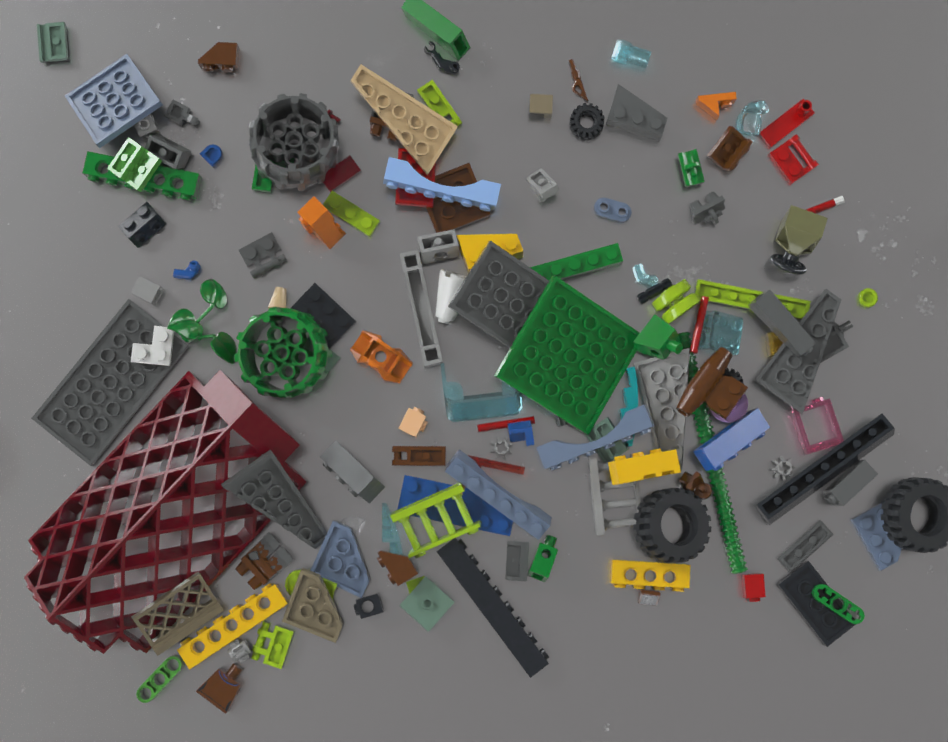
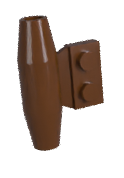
(712, 387)

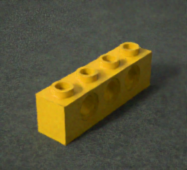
(680, 571)

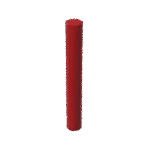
(699, 324)
(502, 424)

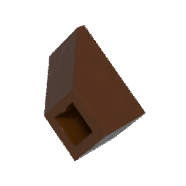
(221, 56)
(399, 566)

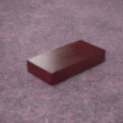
(341, 173)

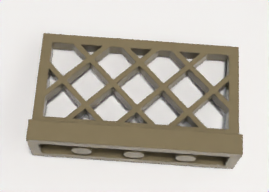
(185, 623)

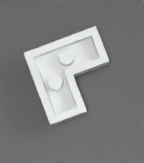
(159, 352)

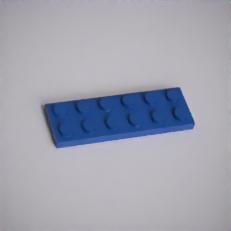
(491, 519)

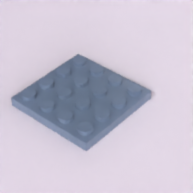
(113, 100)

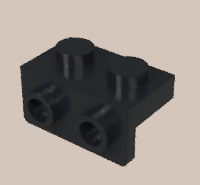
(142, 225)

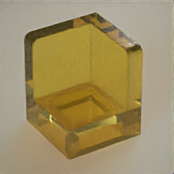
(773, 343)

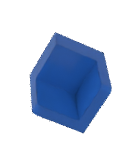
(521, 431)

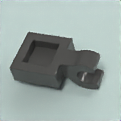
(179, 113)

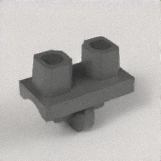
(710, 210)

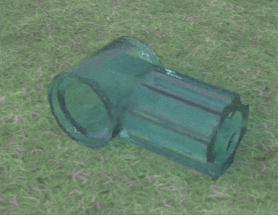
(625, 53)

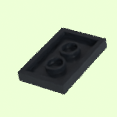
(326, 313)

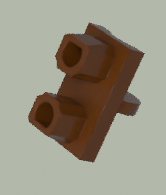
(696, 484)

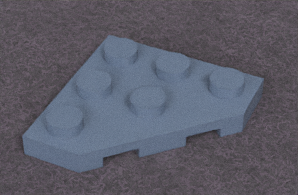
(875, 538)
(342, 560)

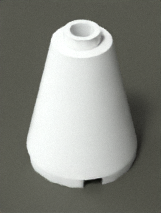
(448, 286)

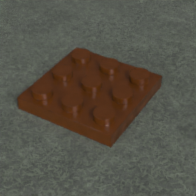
(453, 215)

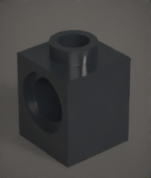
(377, 603)

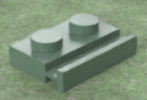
(52, 42)
(601, 430)

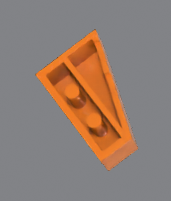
(318, 220)

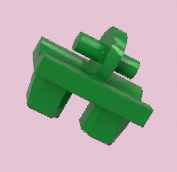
(691, 168)

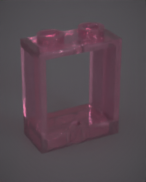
(806, 447)

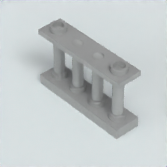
(599, 505)

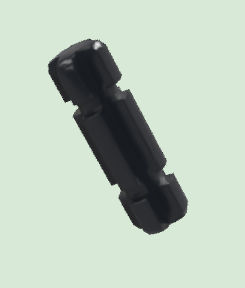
(654, 290)

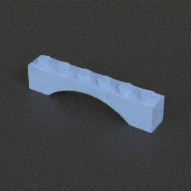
(402, 175)

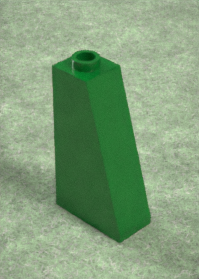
(437, 27)

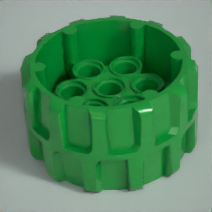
(249, 347)

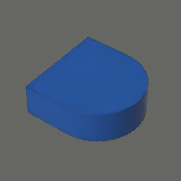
(212, 154)

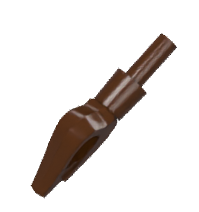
(578, 82)

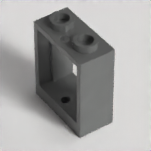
(849, 483)

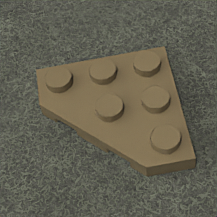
(313, 607)

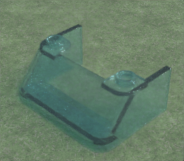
(480, 406)

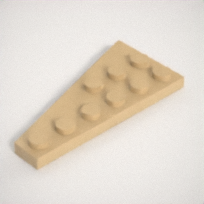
(412, 123)

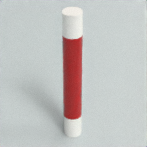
(826, 205)

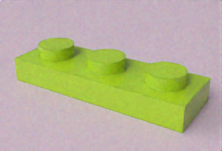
(351, 213)

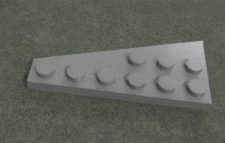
(661, 388)

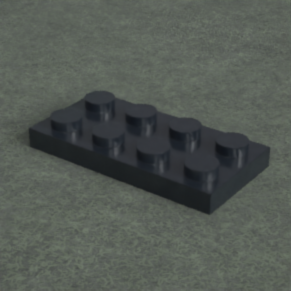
(822, 620)

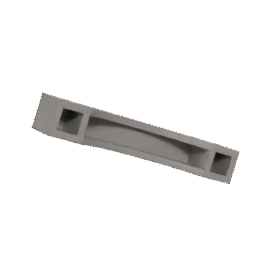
(421, 308)

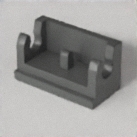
(517, 561)

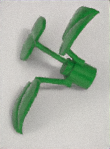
(184, 322)

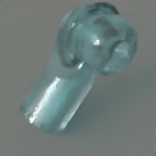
(644, 278)

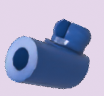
(191, 271)

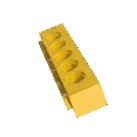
(193, 657)

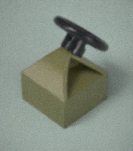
(799, 236)

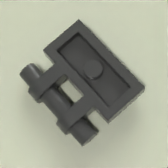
(259, 250)

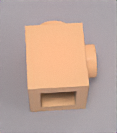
(413, 422)

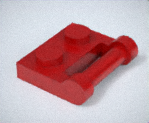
(788, 163)

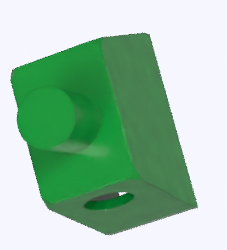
(658, 339)
(540, 566)

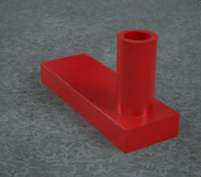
(787, 123)

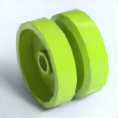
(675, 300)

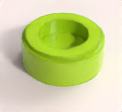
(867, 298)

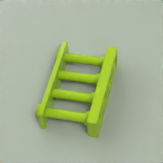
(420, 508)

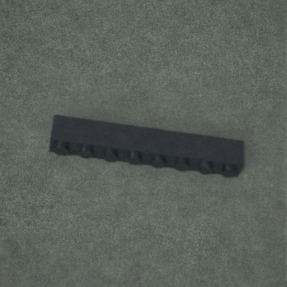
(825, 469)
(492, 607)

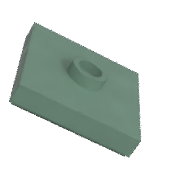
(426, 604)

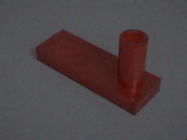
(498, 465)

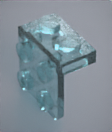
(721, 331)

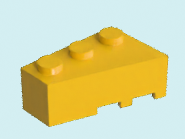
(473, 245)
(643, 466)

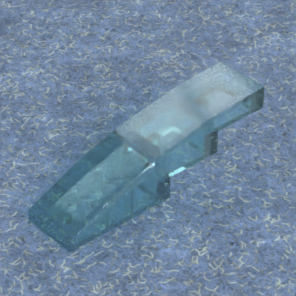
(390, 531)

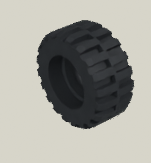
(898, 511)
(694, 525)

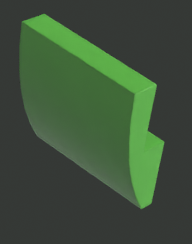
(134, 164)

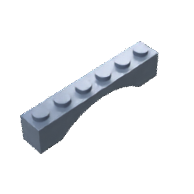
(633, 421)
(475, 479)

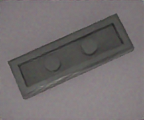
(805, 546)

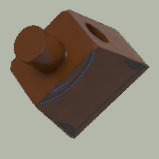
(222, 688)

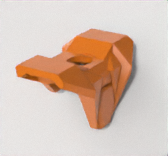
(396, 362)

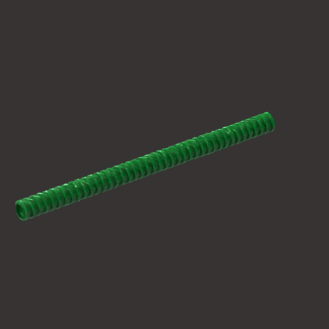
(717, 478)

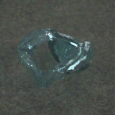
(756, 107)

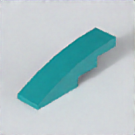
(630, 396)

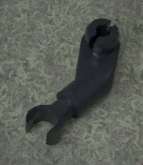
(442, 64)

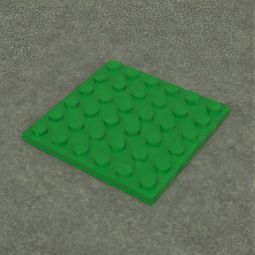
(569, 355)

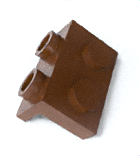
(729, 149)

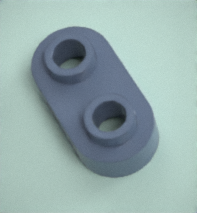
(612, 210)

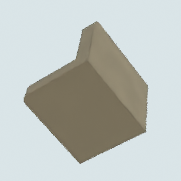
(541, 104)

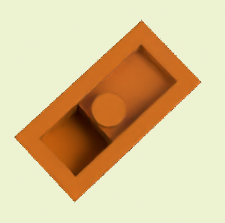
(711, 102)

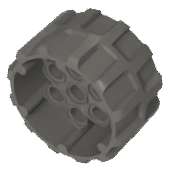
(294, 109)

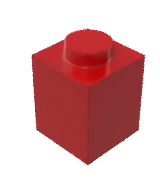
(753, 586)

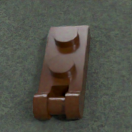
(420, 455)

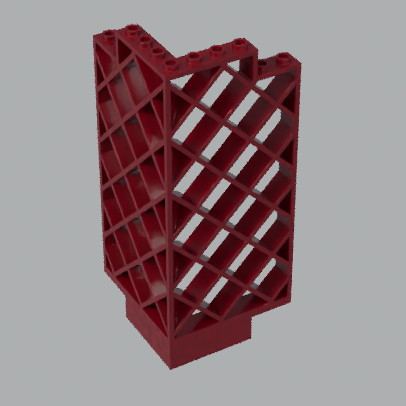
(143, 517)

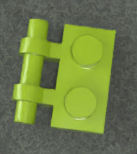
(278, 645)

